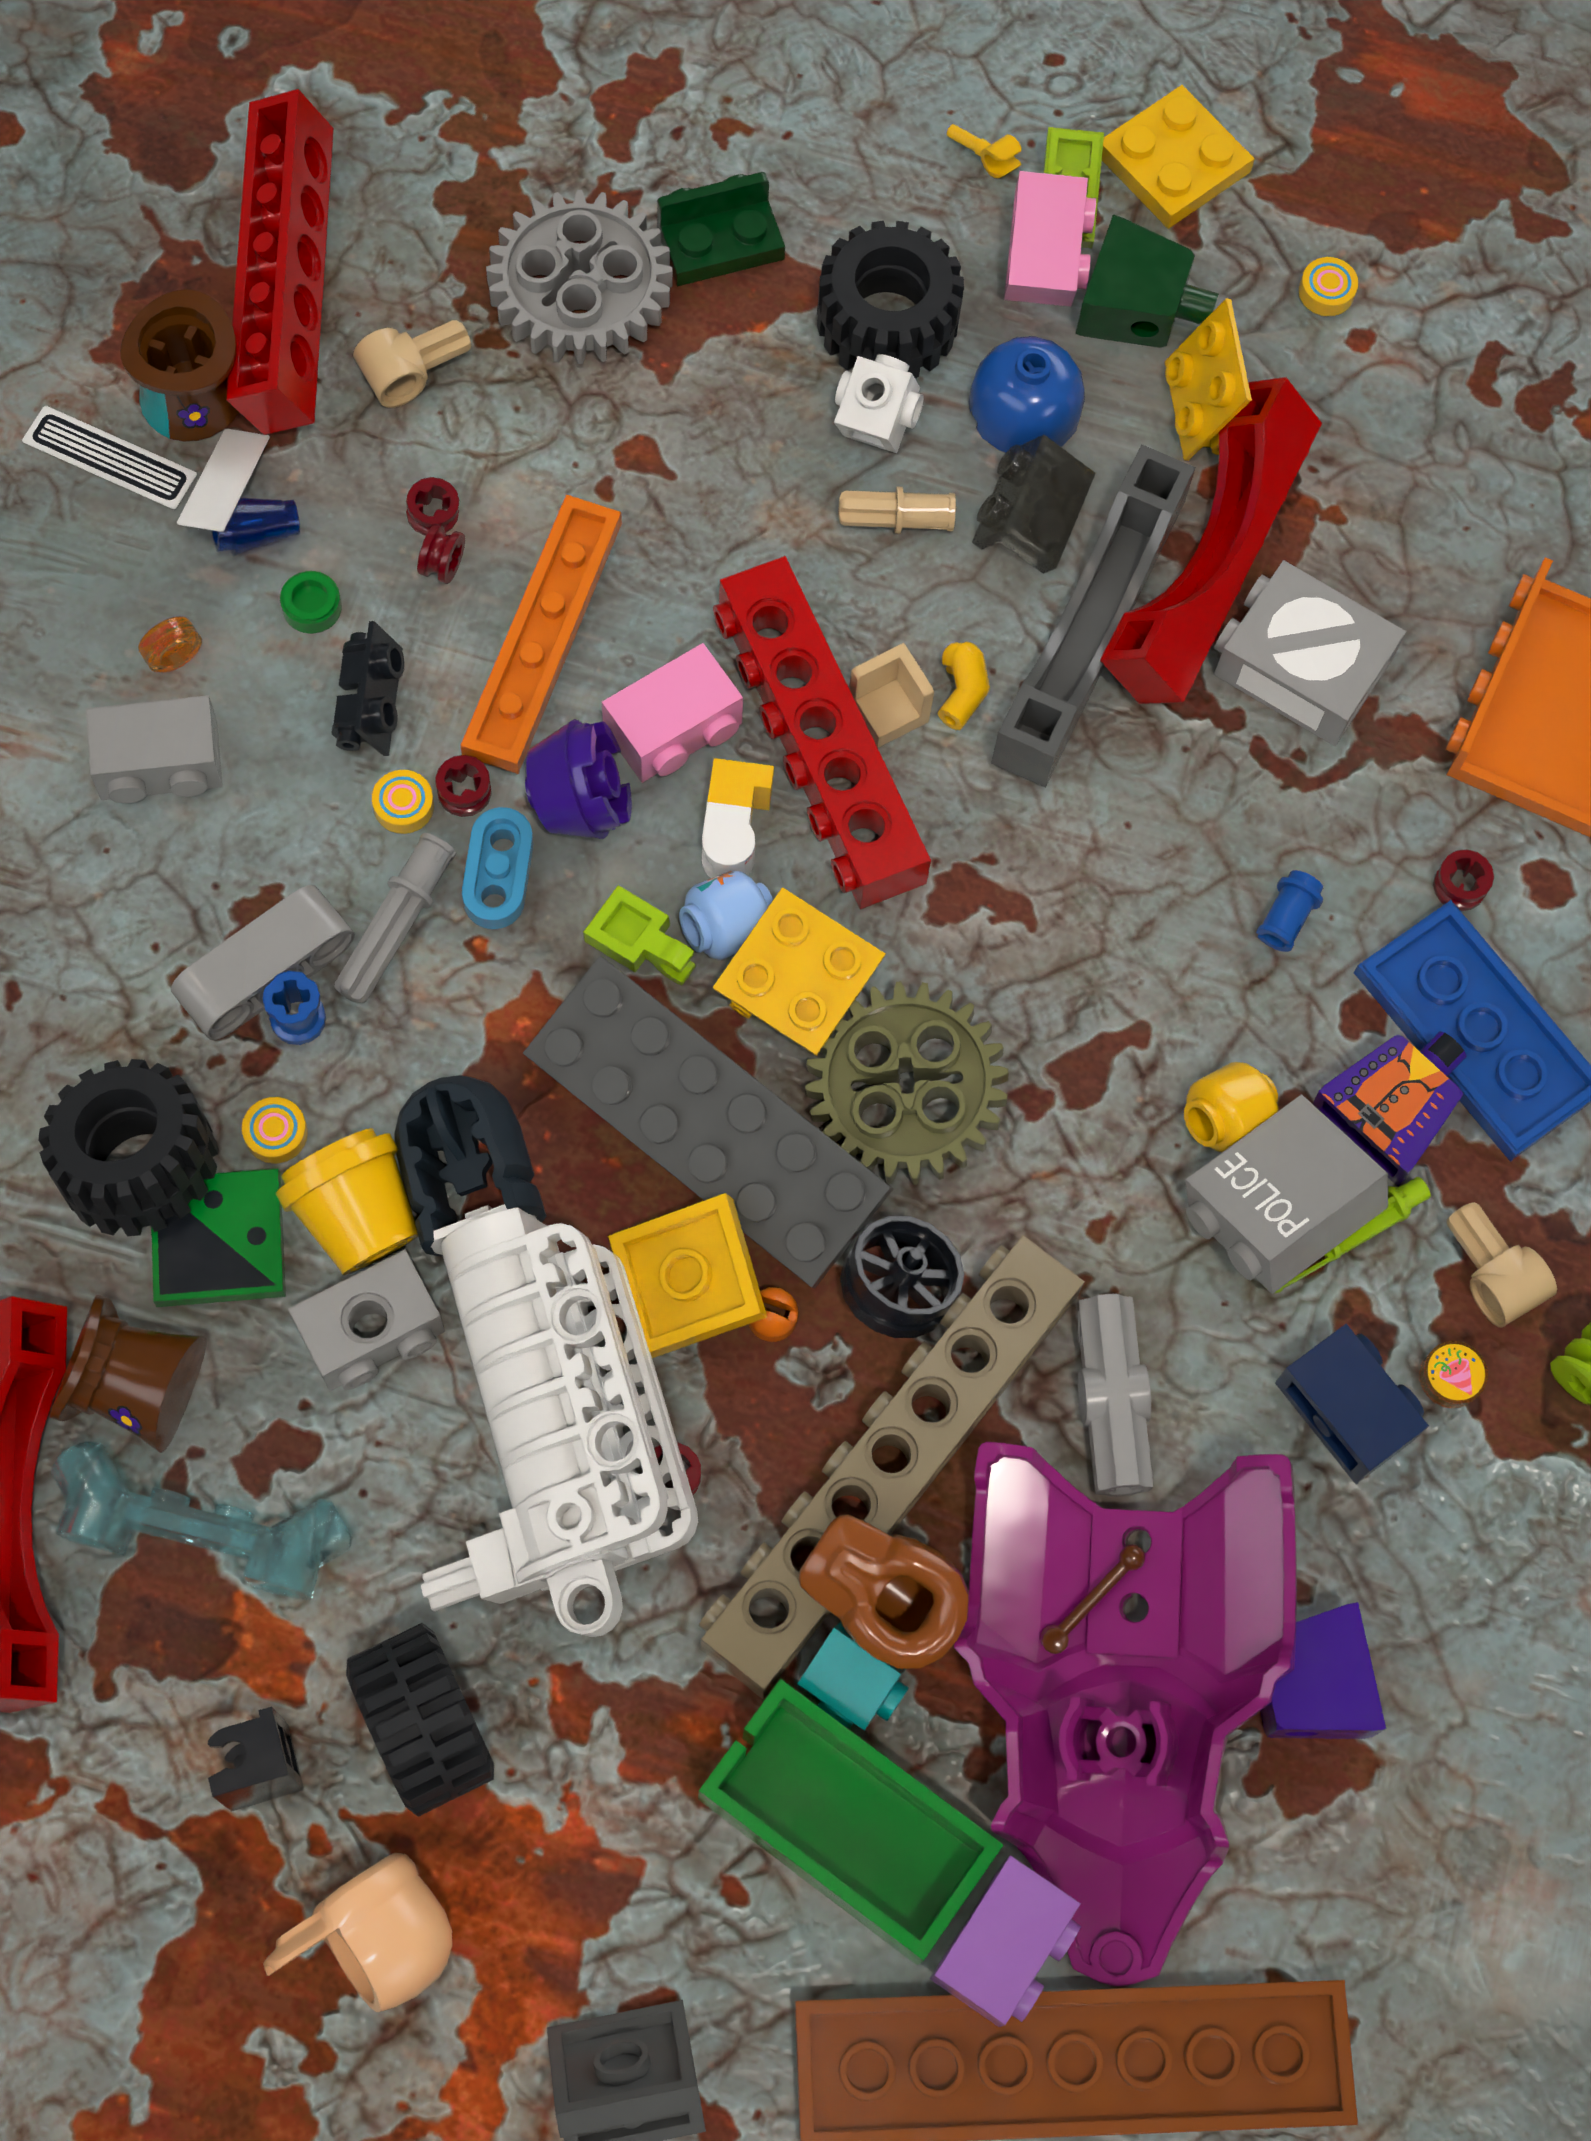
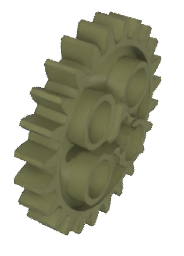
(911, 1137)

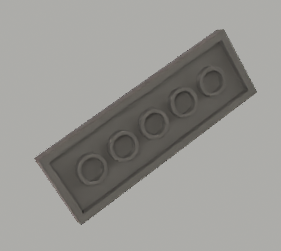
(708, 1120)

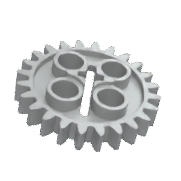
(579, 276)

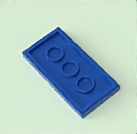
(1519, 1065)

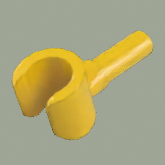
(996, 157)

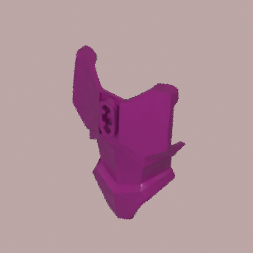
(1131, 1722)

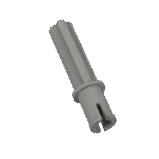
(395, 917)

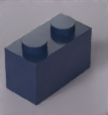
(1352, 1402)

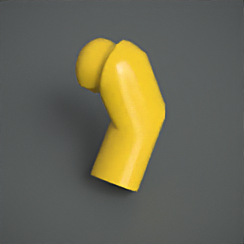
(971, 682)

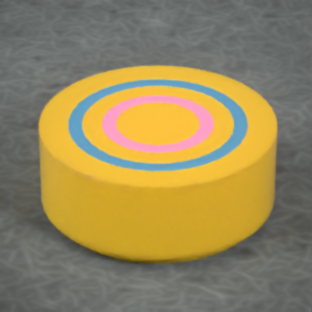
(1328, 286)
(402, 801)
(274, 1130)

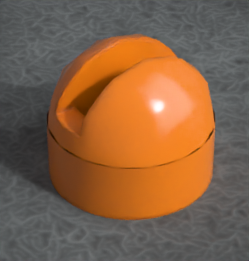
(775, 1326)

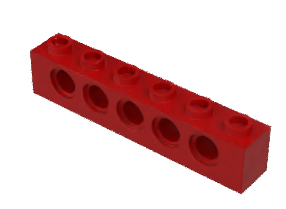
(281, 263)
(773, 599)

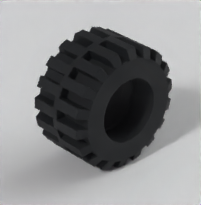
(896, 263)
(110, 1110)
(419, 1719)

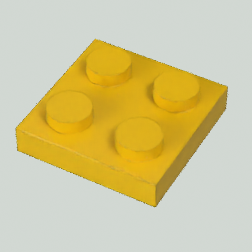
(1175, 156)
(690, 1274)

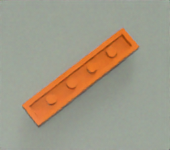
(541, 634)

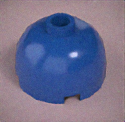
(1027, 392)

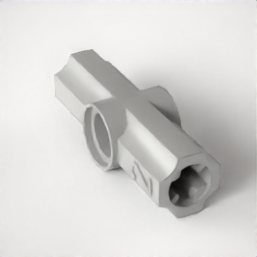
(1114, 1395)

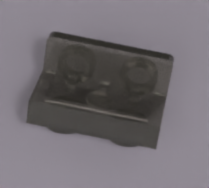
(1034, 502)

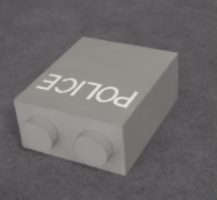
(1286, 1194)

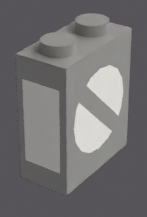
(1307, 651)

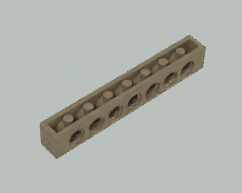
(1044, 1294)

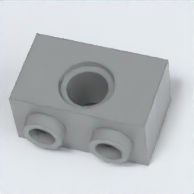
(385, 1289)

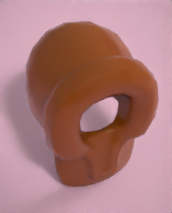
(888, 1591)

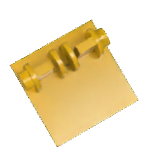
(1207, 381)
(798, 971)

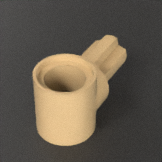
(398, 364)
(1507, 1278)

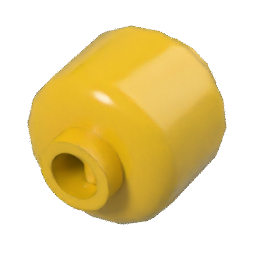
(1229, 1105)

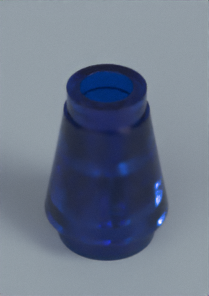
(257, 524)

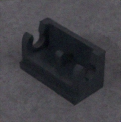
(262, 1760)

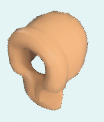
(381, 1931)

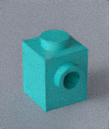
(852, 1682)

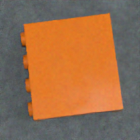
(1534, 708)

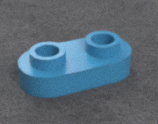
(497, 871)

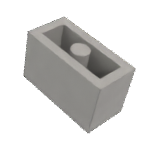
(154, 749)

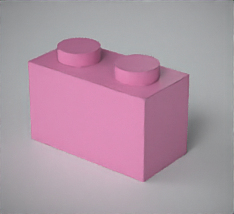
(1047, 239)
(674, 713)

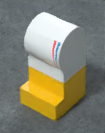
(727, 829)

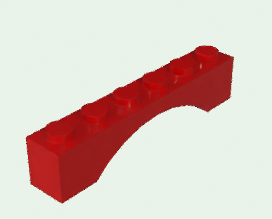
(1260, 453)
(30, 1373)

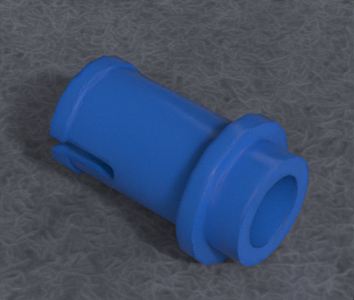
(1296, 898)

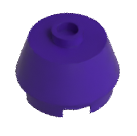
(577, 781)

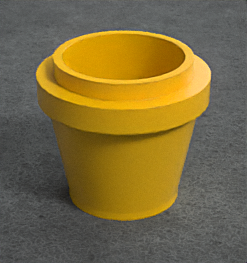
(351, 1199)

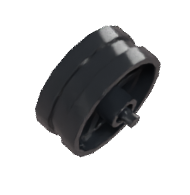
(903, 1274)

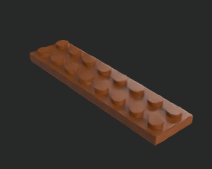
(1077, 2064)

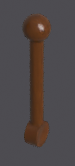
(1055, 1637)

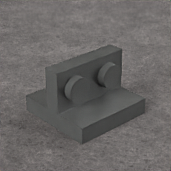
(625, 2076)

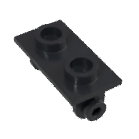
(372, 666)

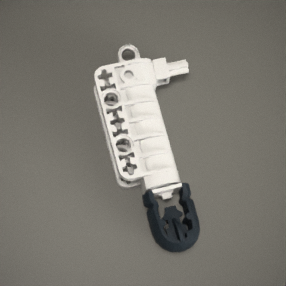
(542, 1370)

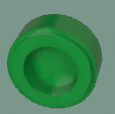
(310, 602)

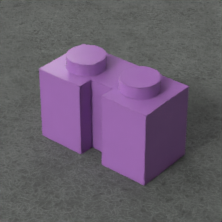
(1007, 1942)

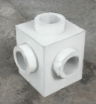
(878, 402)

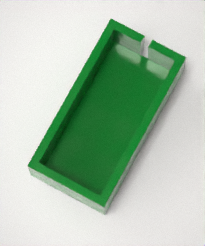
(850, 1822)

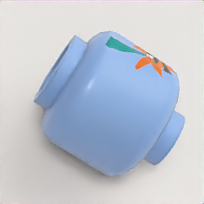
(723, 913)

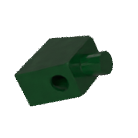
(1141, 288)

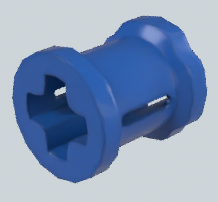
(277, 1000)

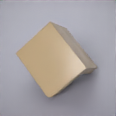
(892, 694)

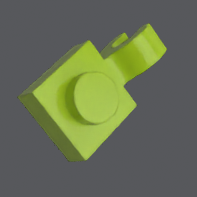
(634, 931)

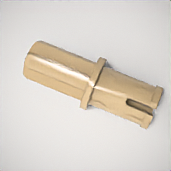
(897, 510)

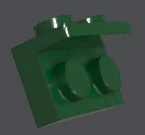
(719, 228)

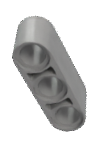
(229, 981)

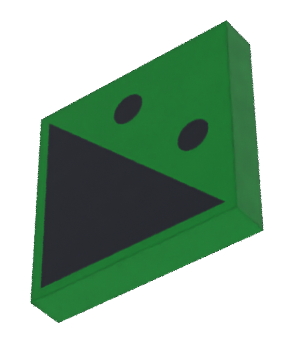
(225, 1245)

